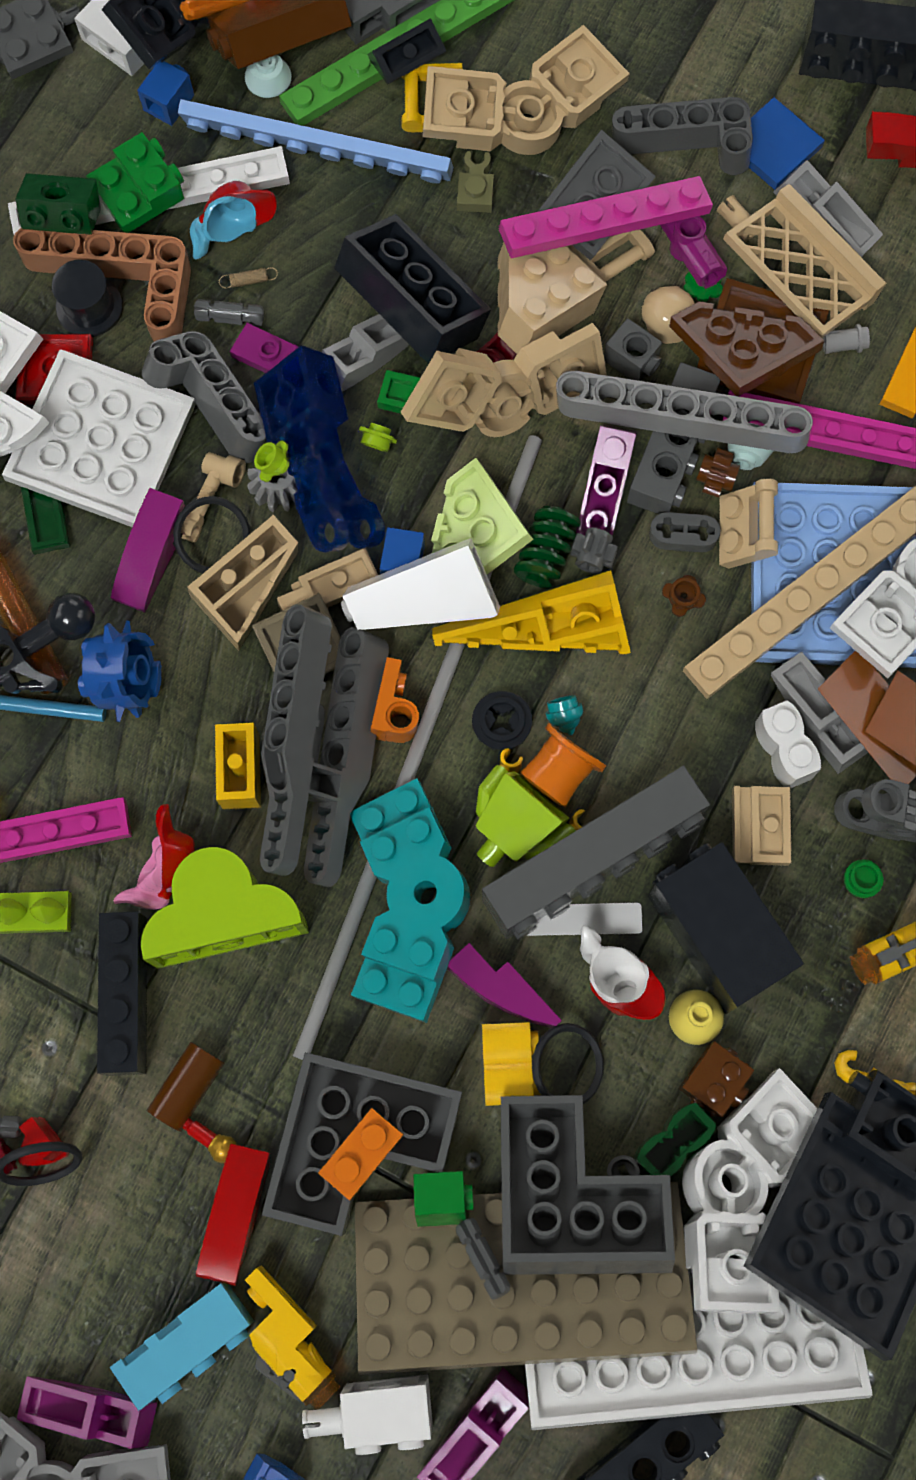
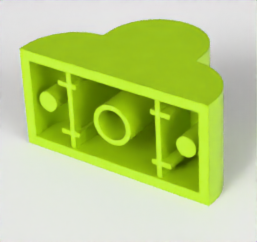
(218, 911)

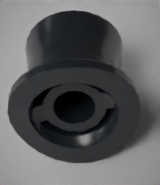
(85, 299)

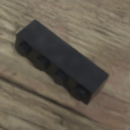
(121, 995)

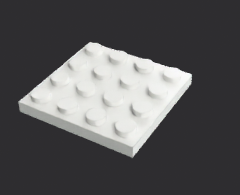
(104, 438)

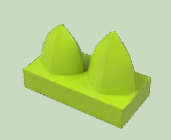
(35, 912)

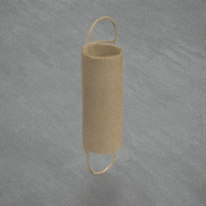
(248, 277)

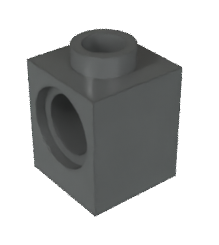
(630, 338)

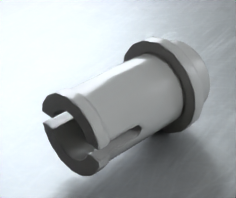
(847, 339)

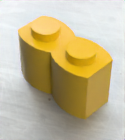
(508, 1061)

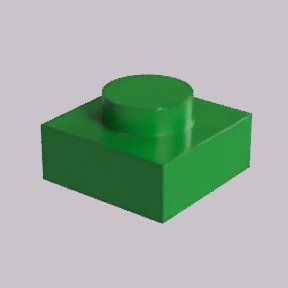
(396, 391)

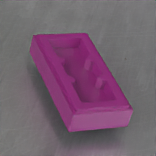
(260, 348)

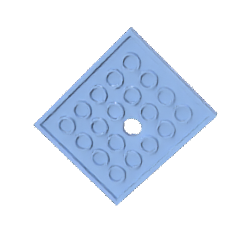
(808, 527)

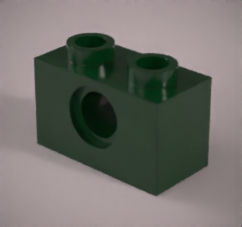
(58, 203)

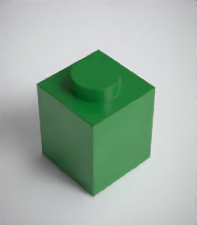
(441, 1198)

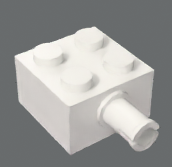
(377, 1415)

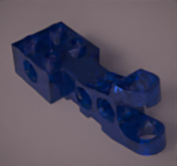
(304, 407)

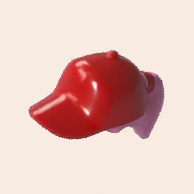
(156, 876)

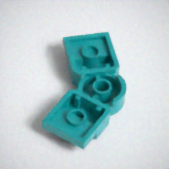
(409, 942)

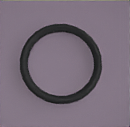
(186, 511)
(593, 1043)
(36, 1148)

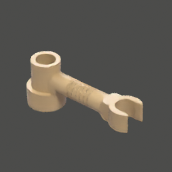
(220, 471)

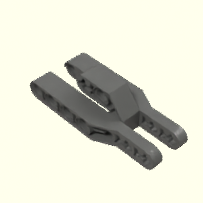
(295, 737)

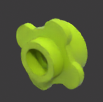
(377, 437)
(271, 460)

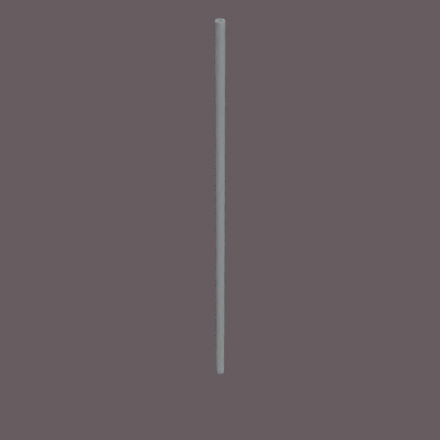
(407, 774)

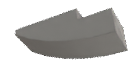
(834, 207)
(365, 350)
(799, 685)

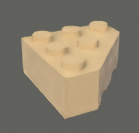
(544, 294)

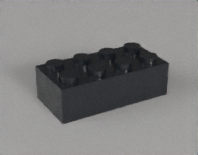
(861, 43)
(411, 288)

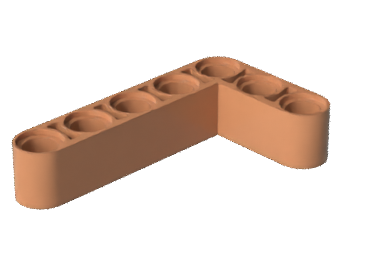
(120, 264)

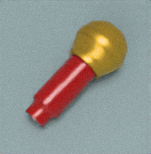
(217, 1144)

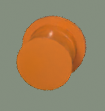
(560, 767)

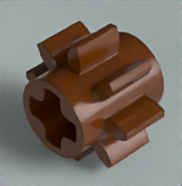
(718, 472)

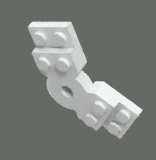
(883, 616)
(755, 1154)

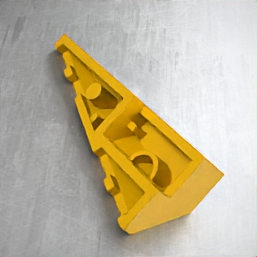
(569, 616)

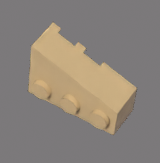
(244, 580)

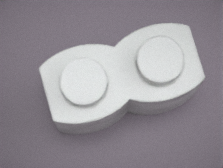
(792, 753)

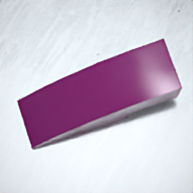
(147, 550)
(501, 988)
(86, 1412)
(479, 1430)

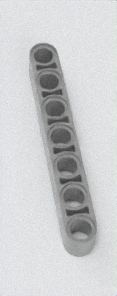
(699, 403)

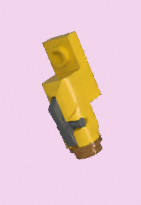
(886, 956)
(281, 1344)

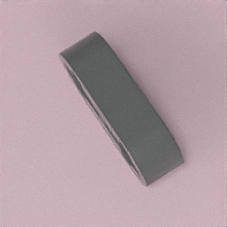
(684, 532)

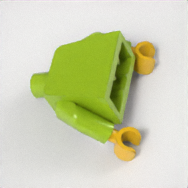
(517, 816)

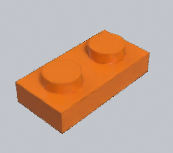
(360, 1154)

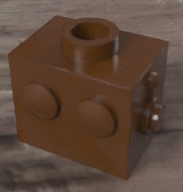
(717, 1080)

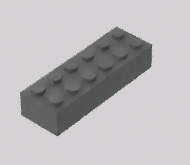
(594, 853)

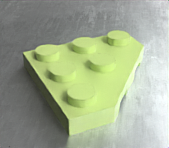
(479, 512)

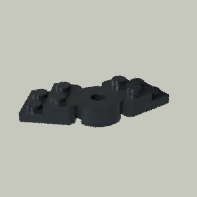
(154, 27)

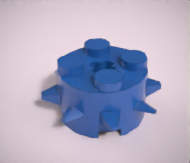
(119, 671)

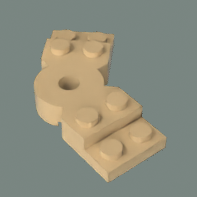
(560, 93)
(499, 395)

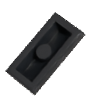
(407, 51)

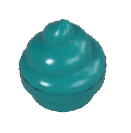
(564, 713)

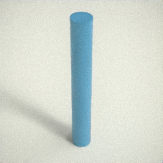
(52, 708)

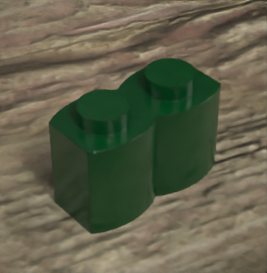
(682, 1133)

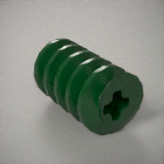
(542, 553)

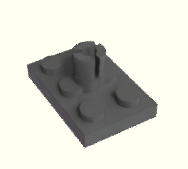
(599, 173)

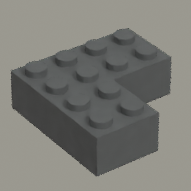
(325, 1110)
(572, 1221)

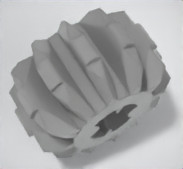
(274, 492)

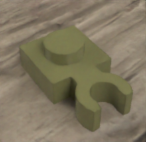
(475, 186)

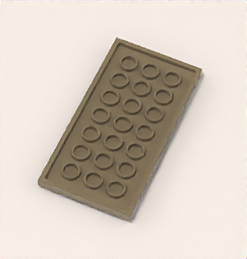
(431, 1311)

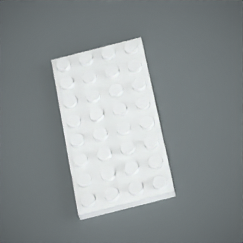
(738, 1366)

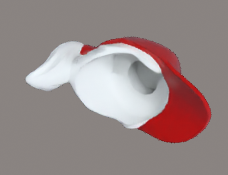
(621, 979)

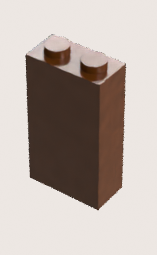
(272, 27)

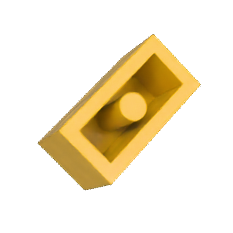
(237, 766)

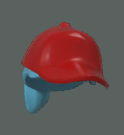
(229, 214)

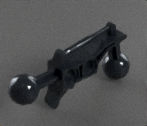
(68, 618)

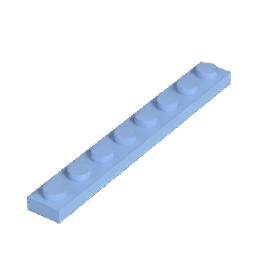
(329, 144)

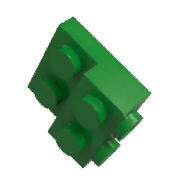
(138, 183)

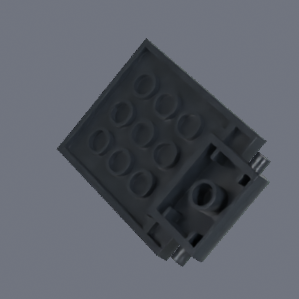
(847, 1216)

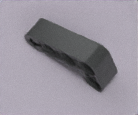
(688, 126)
(198, 365)

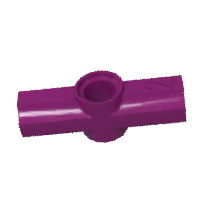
(693, 247)

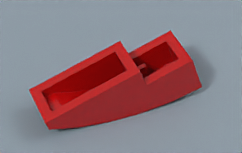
(892, 138)
(233, 1214)

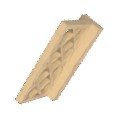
(823, 248)

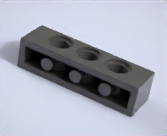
(651, 489)

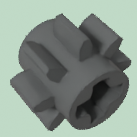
(594, 550)

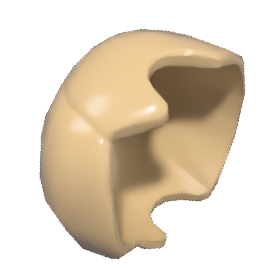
(660, 307)

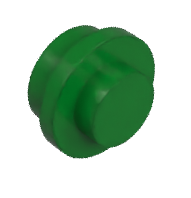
(863, 878)

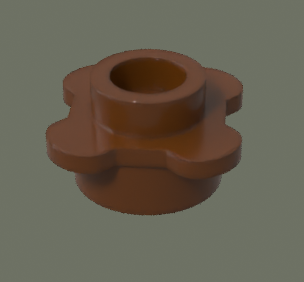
(687, 585)

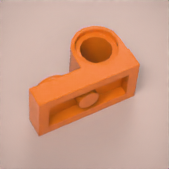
(388, 706)

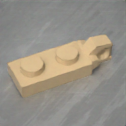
(330, 580)

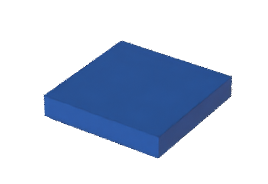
(780, 143)

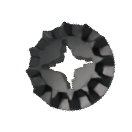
(502, 704)

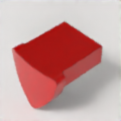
(37, 1131)

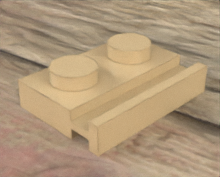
(761, 825)

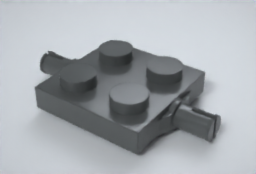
(33, 35)

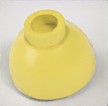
(696, 1017)

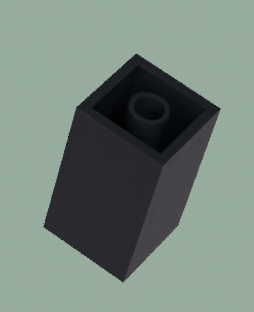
(723, 926)

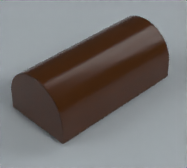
(185, 1087)

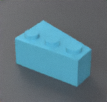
(183, 1347)

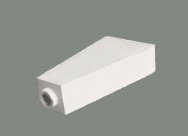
(426, 591)

